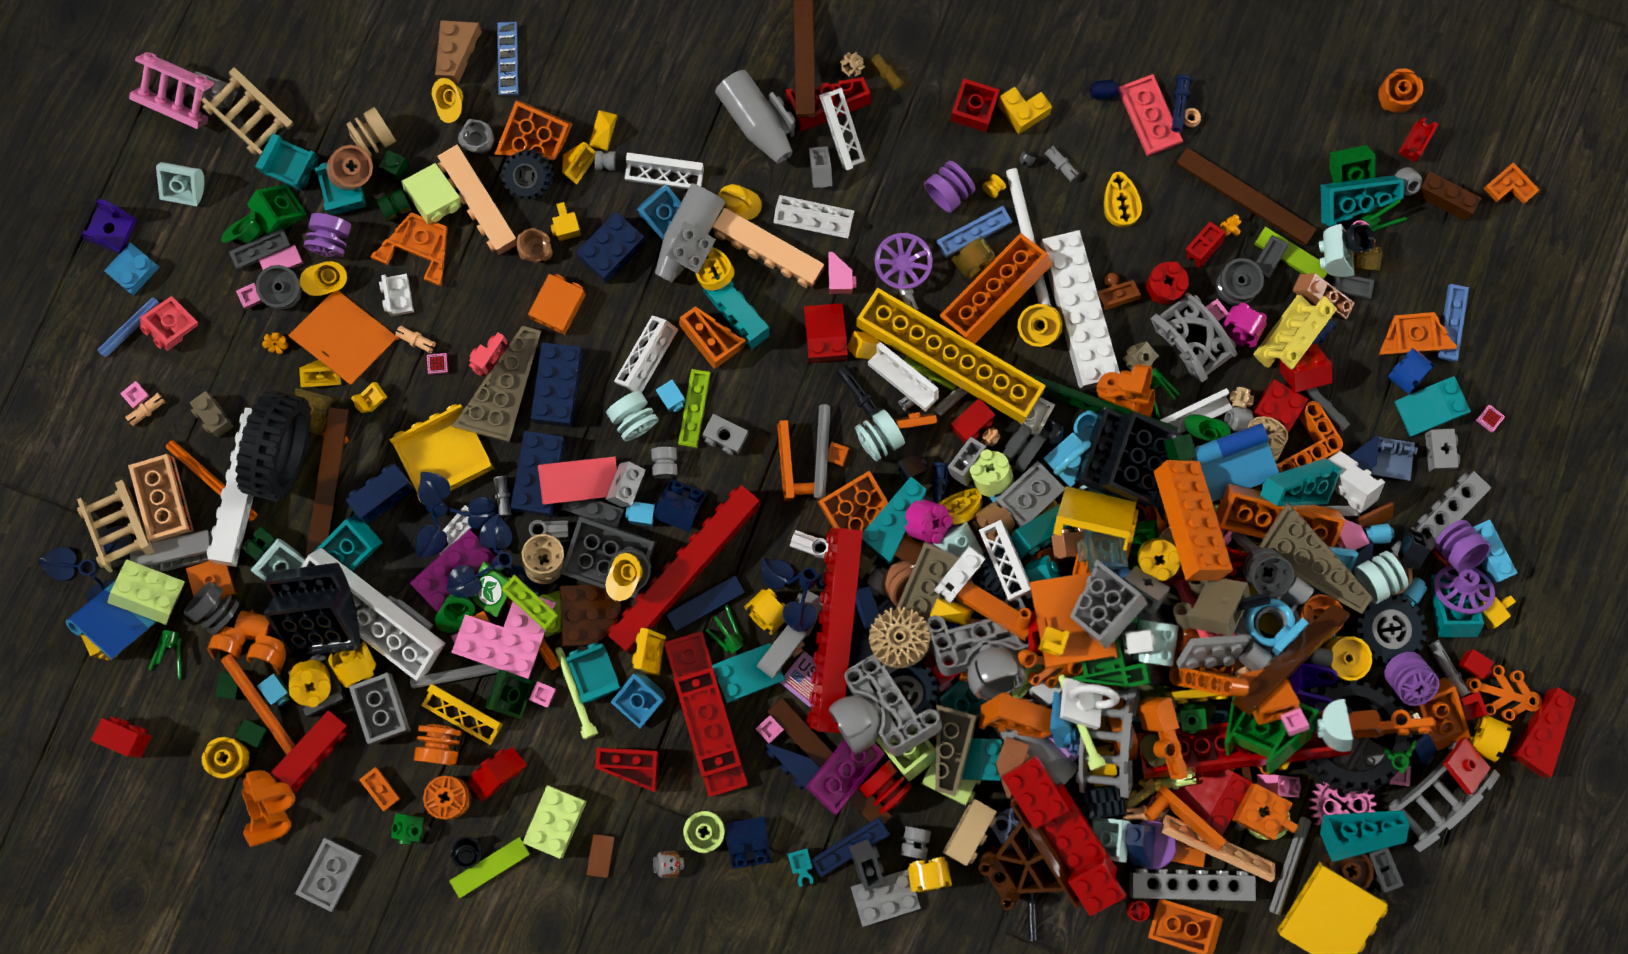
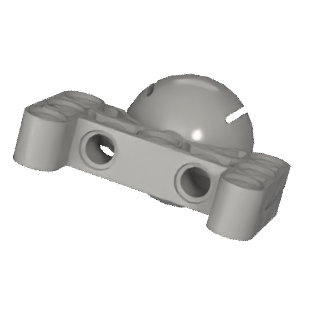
(989, 658)
(868, 716)

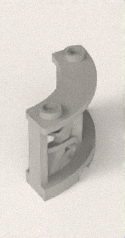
(1195, 362)

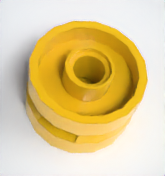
(1029, 328)
(1350, 657)

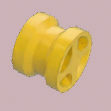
(993, 186)

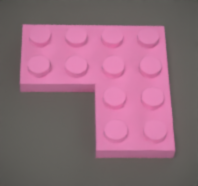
(506, 647)

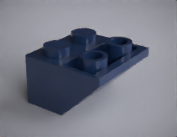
(680, 505)
(747, 842)

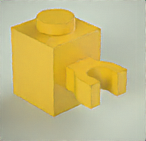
(565, 225)
(1497, 612)

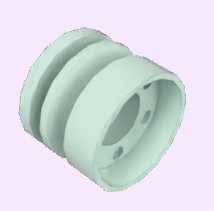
(630, 412)
(878, 436)
(1382, 576)

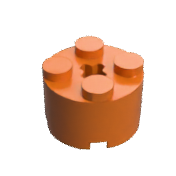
(1400, 91)

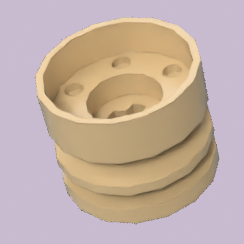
(371, 132)
(1276, 434)
(539, 549)

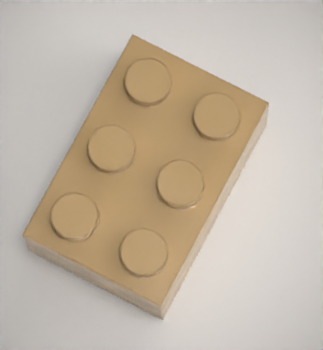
(970, 832)

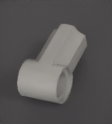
(557, 529)

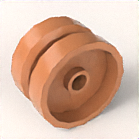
(354, 157)
(895, 580)

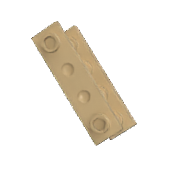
(251, 94)
(135, 526)

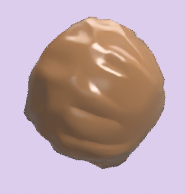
(534, 245)

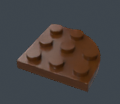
(586, 614)

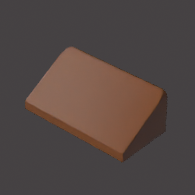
(1376, 516)
(600, 855)

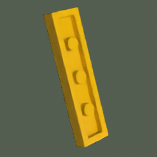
(462, 706)

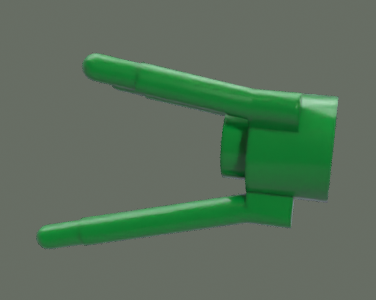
(1373, 218)
(1158, 379)
(168, 640)
(732, 642)
(1400, 759)

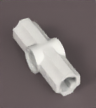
(807, 543)

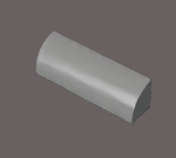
(175, 552)

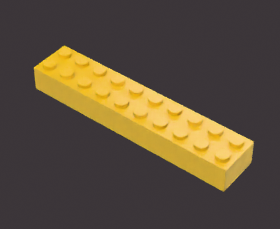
(950, 355)

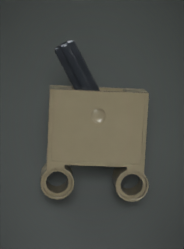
(1217, 606)

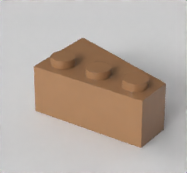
(454, 48)

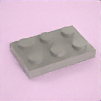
(1030, 494)
(1212, 651)
(328, 874)
(886, 900)

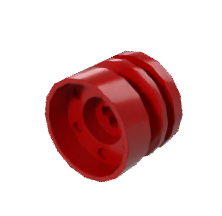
(885, 787)

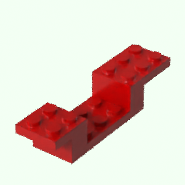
(705, 714)
(1069, 832)

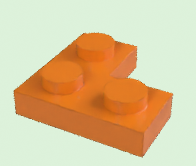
(1511, 180)

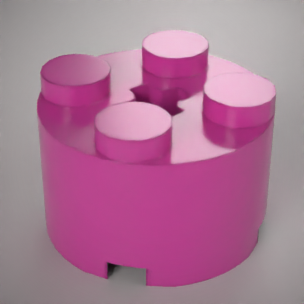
(1244, 325)
(927, 521)

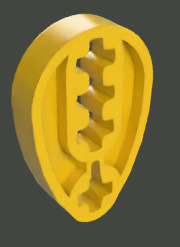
(1132, 202)
(723, 267)
(963, 505)

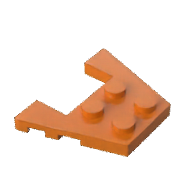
(418, 239)

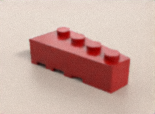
(856, 96)
(1544, 733)
(310, 751)

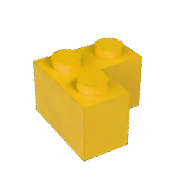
(1023, 113)

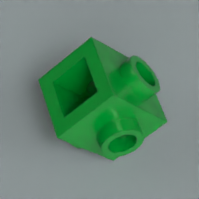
(1197, 722)
(407, 828)

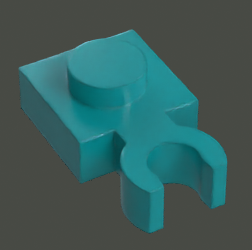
(800, 863)

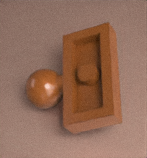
(1117, 293)

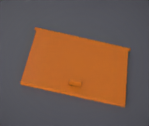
(345, 335)
(1055, 601)

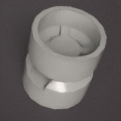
(664, 462)
(915, 835)

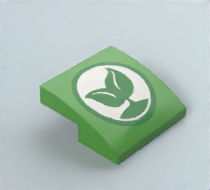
(490, 595)

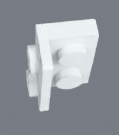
(397, 295)

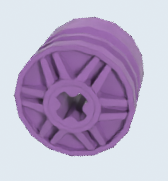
(949, 186)
(328, 233)
(1462, 546)
(1411, 678)

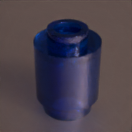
(1103, 89)

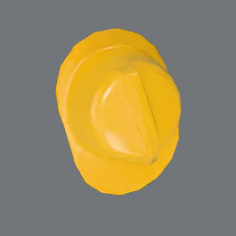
(447, 99)
(741, 201)
(323, 278)
(623, 577)

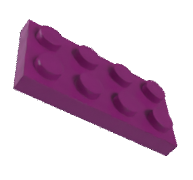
(433, 579)
(842, 775)

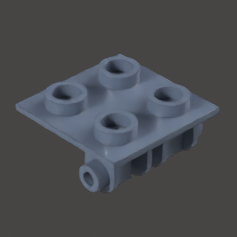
(1394, 459)

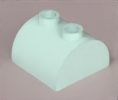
(180, 183)
(1337, 257)
(958, 540)
(276, 558)
(1165, 643)
(1335, 727)
(1112, 836)

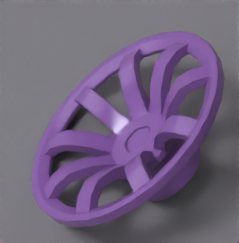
(903, 262)
(1467, 584)

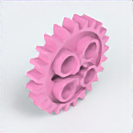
(1322, 797)

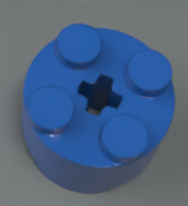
(1411, 371)

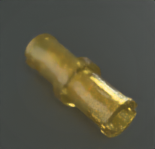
(886, 71)

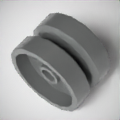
(270, 279)
(1239, 281)
(1021, 447)

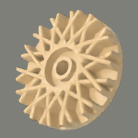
(896, 625)

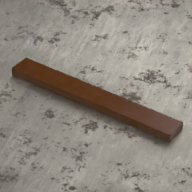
(804, 58)
(1246, 196)
(328, 478)
(1291, 658)
(819, 753)

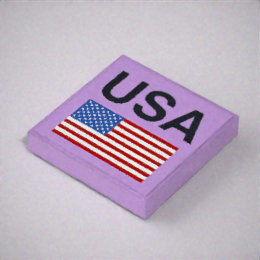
(799, 677)

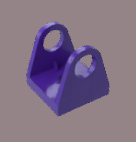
(107, 215)
(1307, 677)

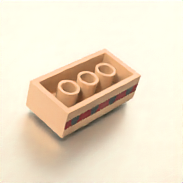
(161, 498)

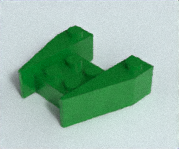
(1114, 670)
(1269, 738)

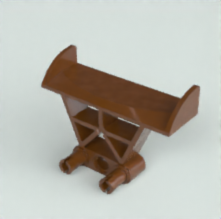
(1010, 888)

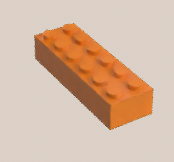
(996, 289)
(1251, 514)
(1193, 521)

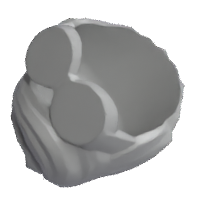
(476, 138)

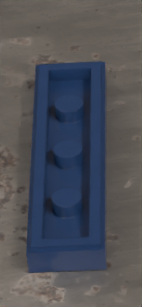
(705, 603)
(841, 853)

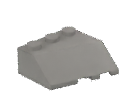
(1106, 605)

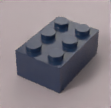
(610, 247)
(380, 493)

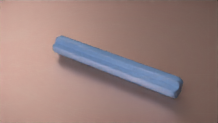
(126, 329)

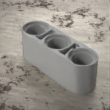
(781, 651)

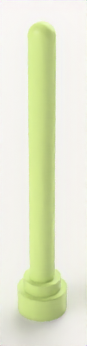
(588, 729)
(1095, 759)

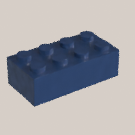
(557, 385)
(535, 451)

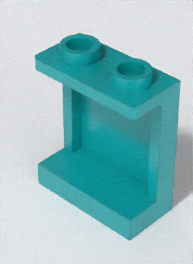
(287, 162)
(336, 199)
(593, 672)

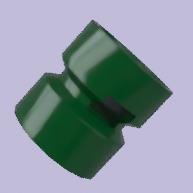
(394, 205)
(252, 546)

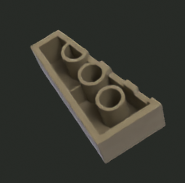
(953, 748)

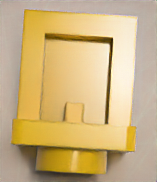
(369, 398)

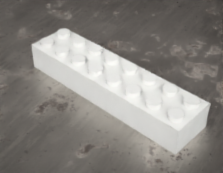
(1080, 309)
(386, 625)

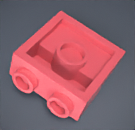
(167, 323)
(484, 358)

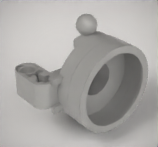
(1256, 655)

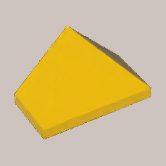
(603, 130)
(577, 162)
(317, 375)
(952, 611)

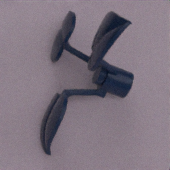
(430, 493)
(496, 535)
(61, 562)
(776, 574)

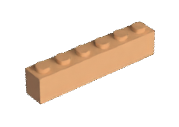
(477, 199)
(768, 248)

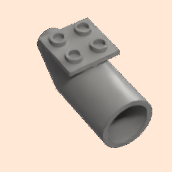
(760, 120)
(687, 237)
(1053, 759)

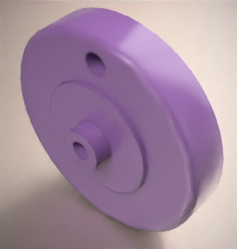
(1164, 846)

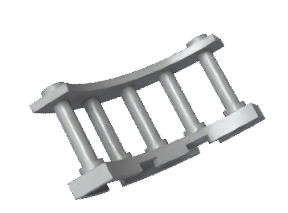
(1125, 737)
(1459, 811)

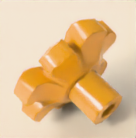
(1231, 225)
(275, 342)

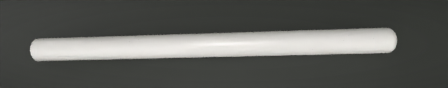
(1025, 228)

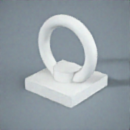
(1083, 702)

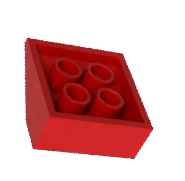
(1215, 796)

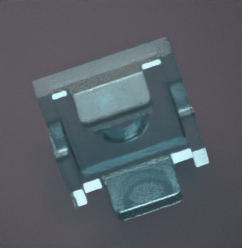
(1104, 548)

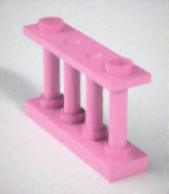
(160, 102)

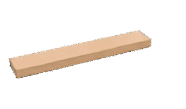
(1229, 852)

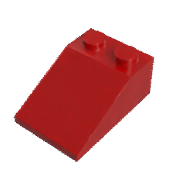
(825, 333)

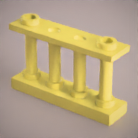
(1287, 326)

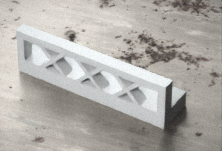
(837, 132)
(663, 164)
(812, 218)
(649, 355)
(904, 377)
(1210, 407)
(1014, 559)

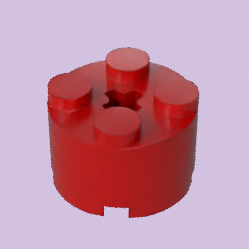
(1172, 274)

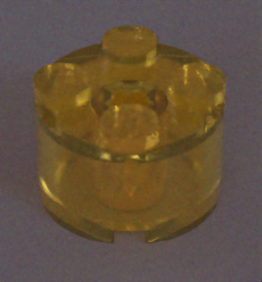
(973, 257)

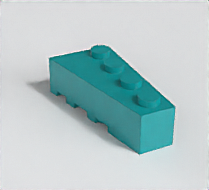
(888, 528)
(1036, 534)

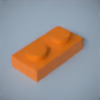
(380, 789)

